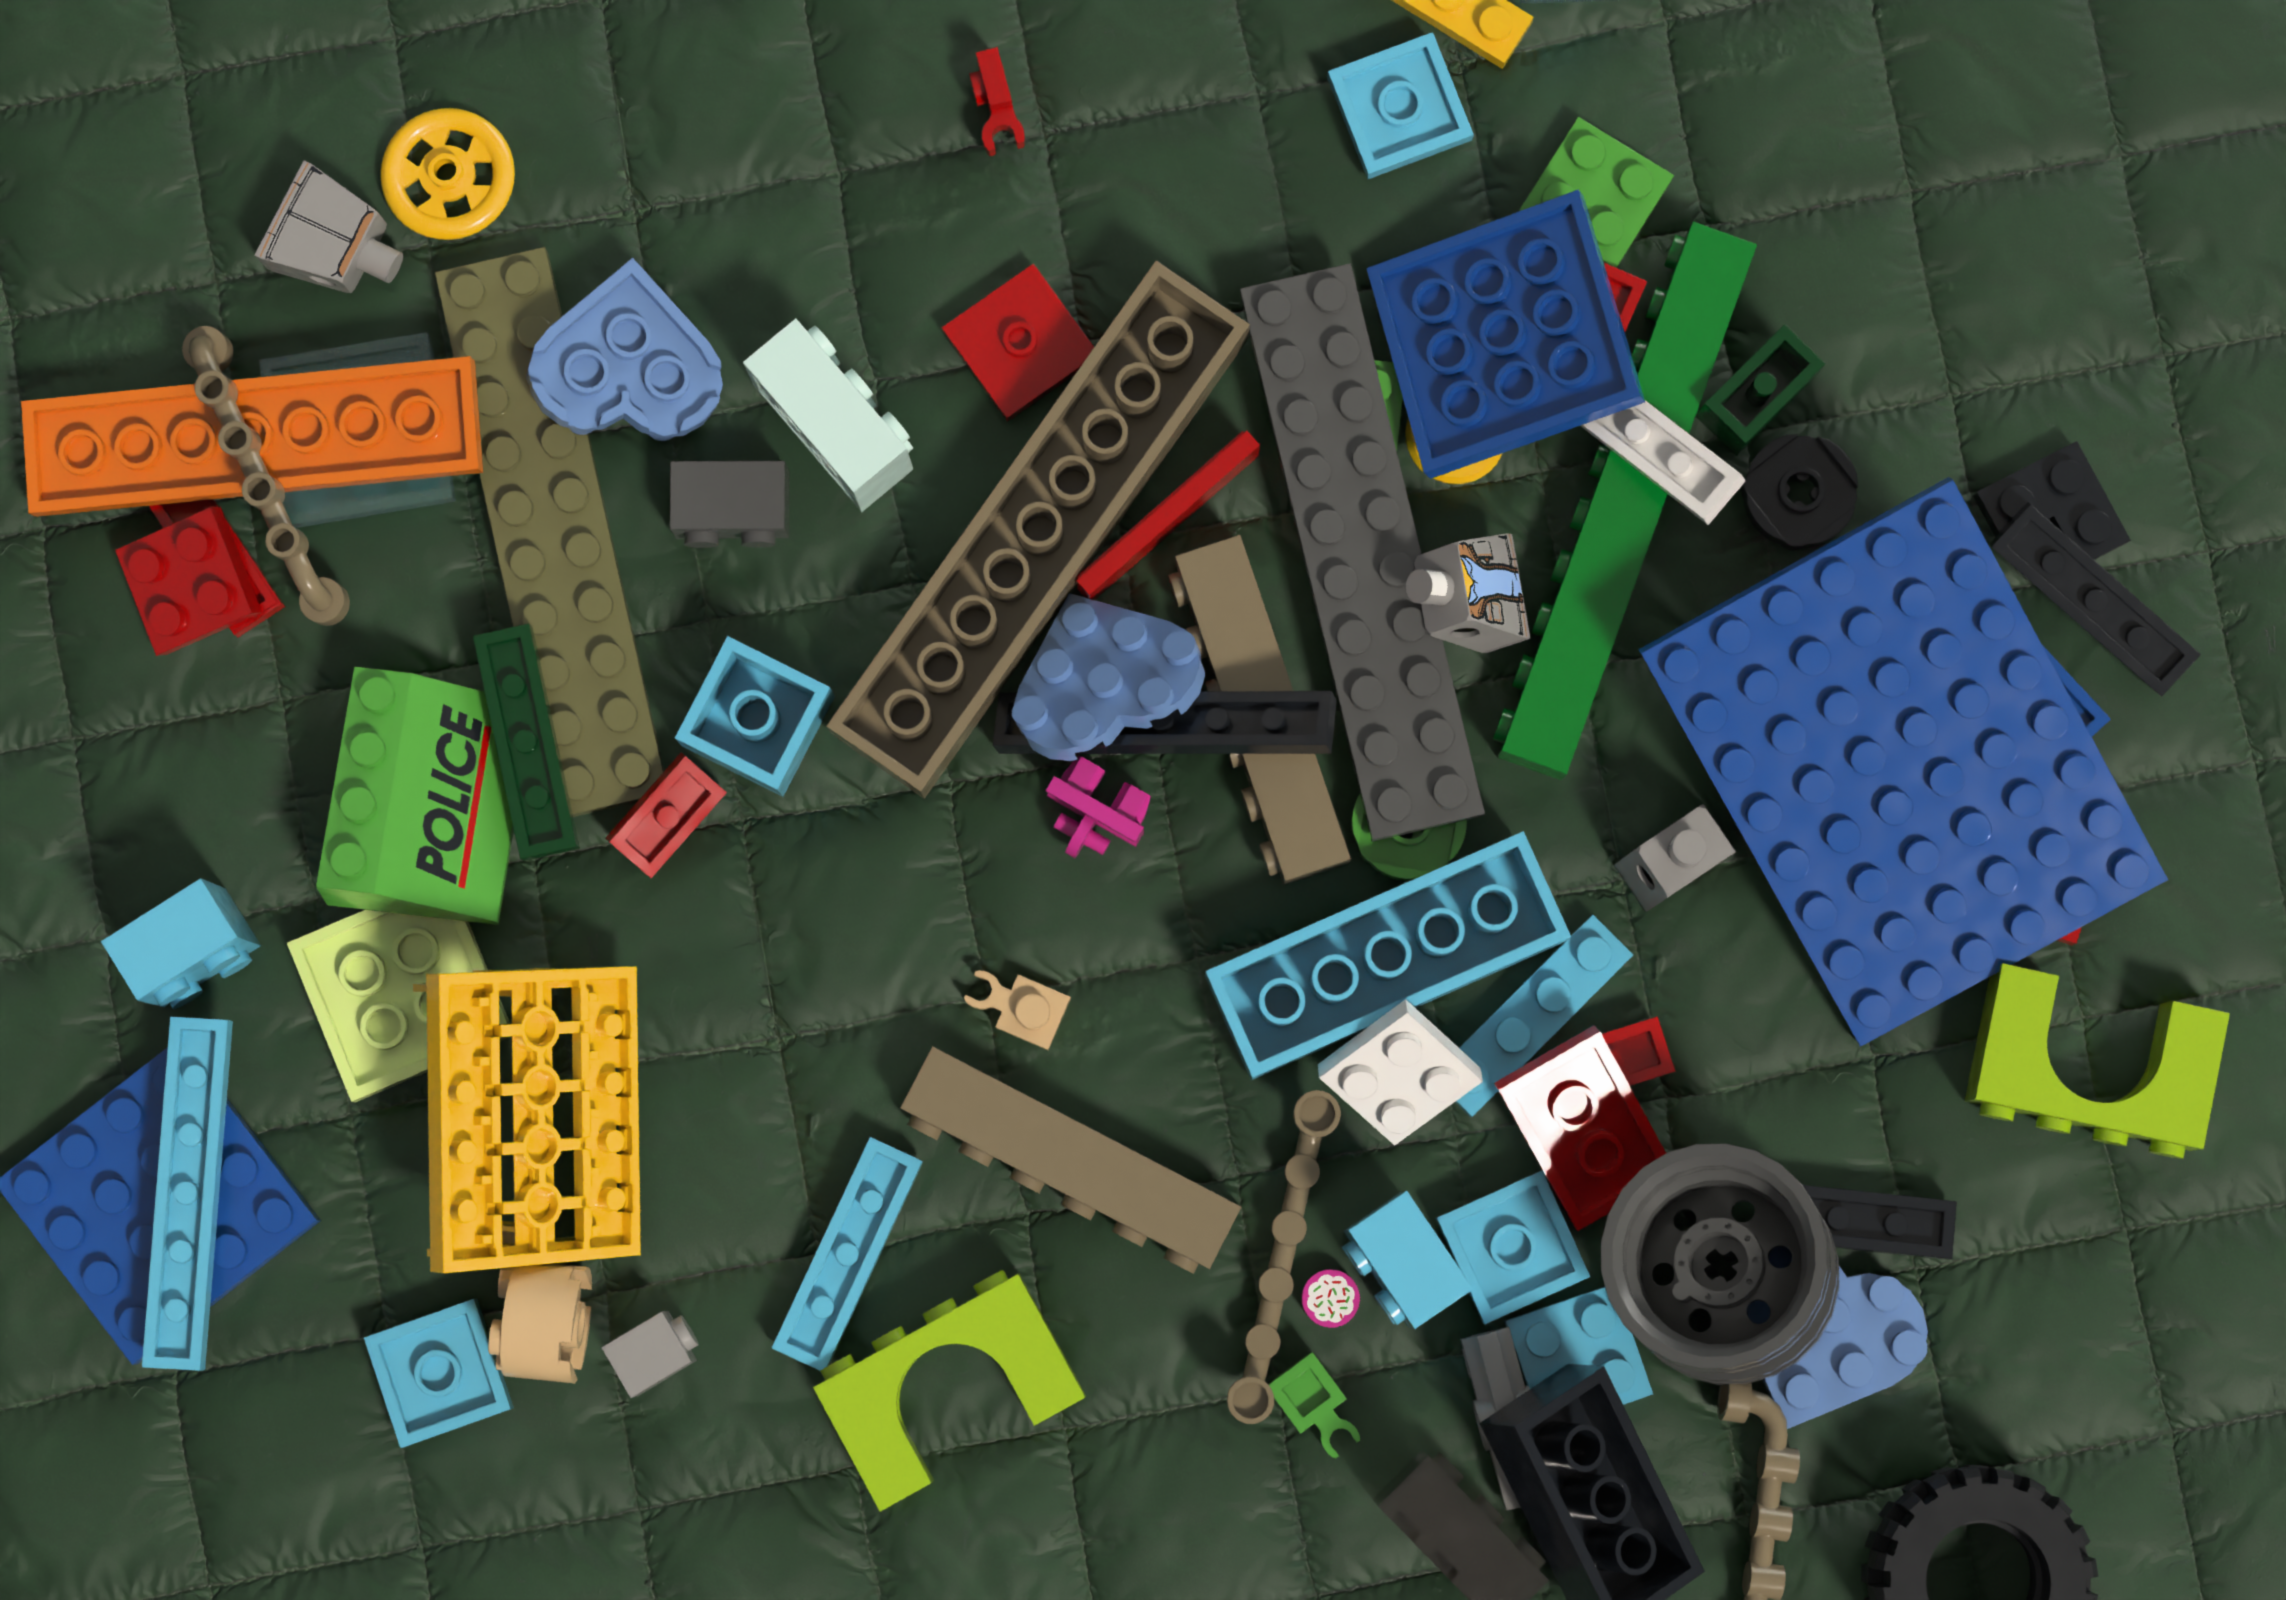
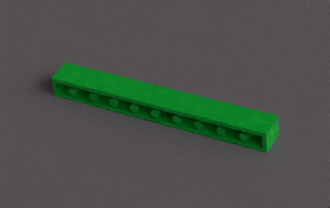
(1623, 508)

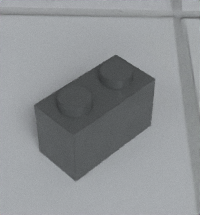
(729, 502)

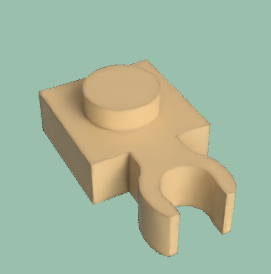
(1026, 1010)

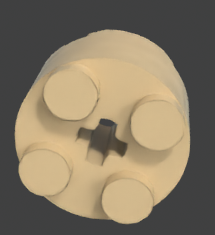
(542, 1322)

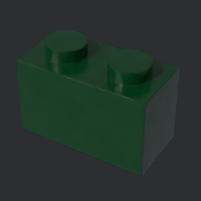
(1760, 389)

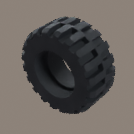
(1969, 1496)

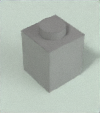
(651, 1352)

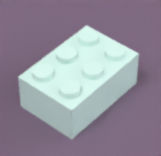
(831, 412)

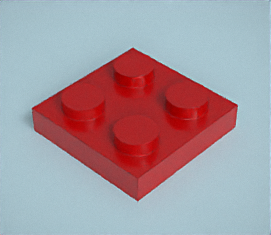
(188, 581)

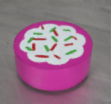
(1330, 1298)

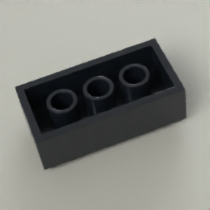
(1591, 1490)

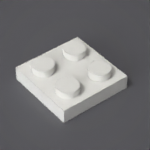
(1400, 1072)

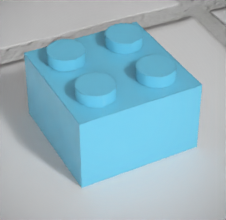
(755, 716)
(182, 945)
(1406, 1262)

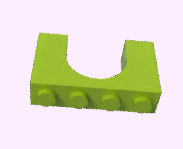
(2016, 1076)
(866, 1394)

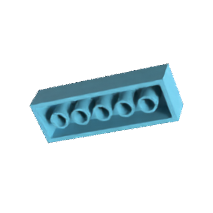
(1386, 950)

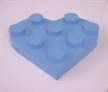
(628, 359)
(1102, 674)
(1866, 1347)

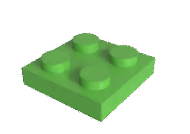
(1615, 182)

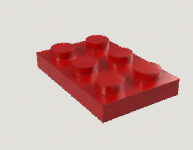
(1581, 1124)

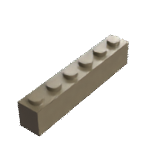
(1245, 656)
(1070, 1158)

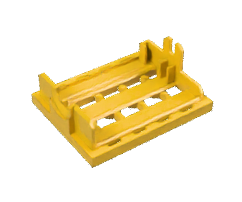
(467, 1117)

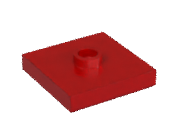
(1019, 342)

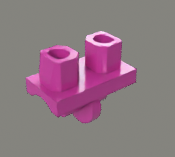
(1075, 794)

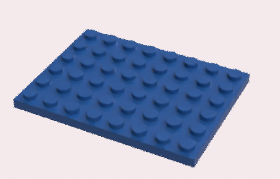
(1904, 762)

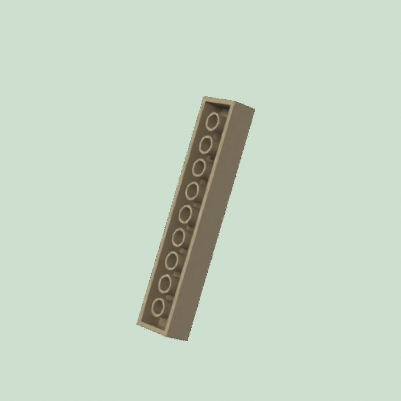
(1039, 529)

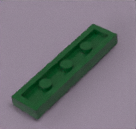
(526, 742)

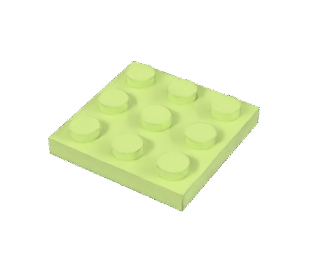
(364, 995)

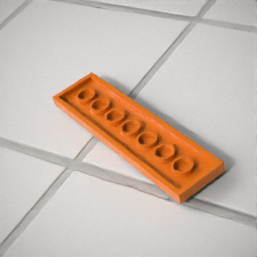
(311, 426)

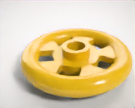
(484, 200)

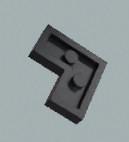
(2065, 493)

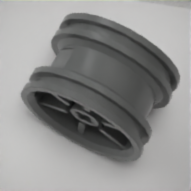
(1644, 1235)

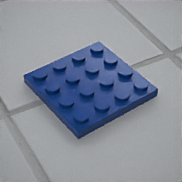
(1505, 334)
(94, 1203)

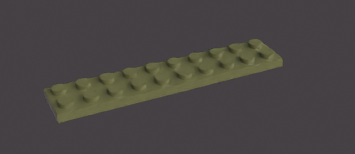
(553, 535)

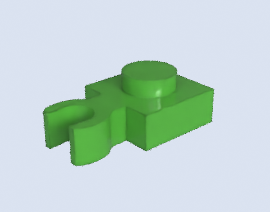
(1309, 1397)

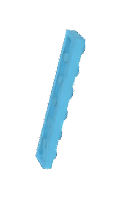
(187, 1194)

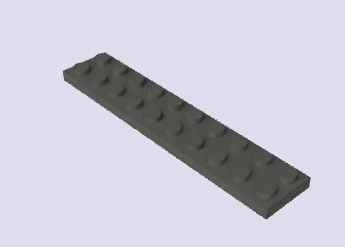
(1360, 551)

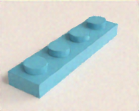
(1541, 1007)
(847, 1254)

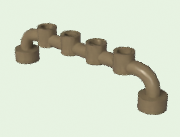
(209, 355)
(1251, 1397)
(1774, 1465)

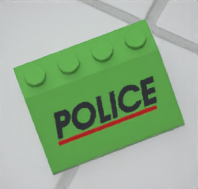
(417, 802)

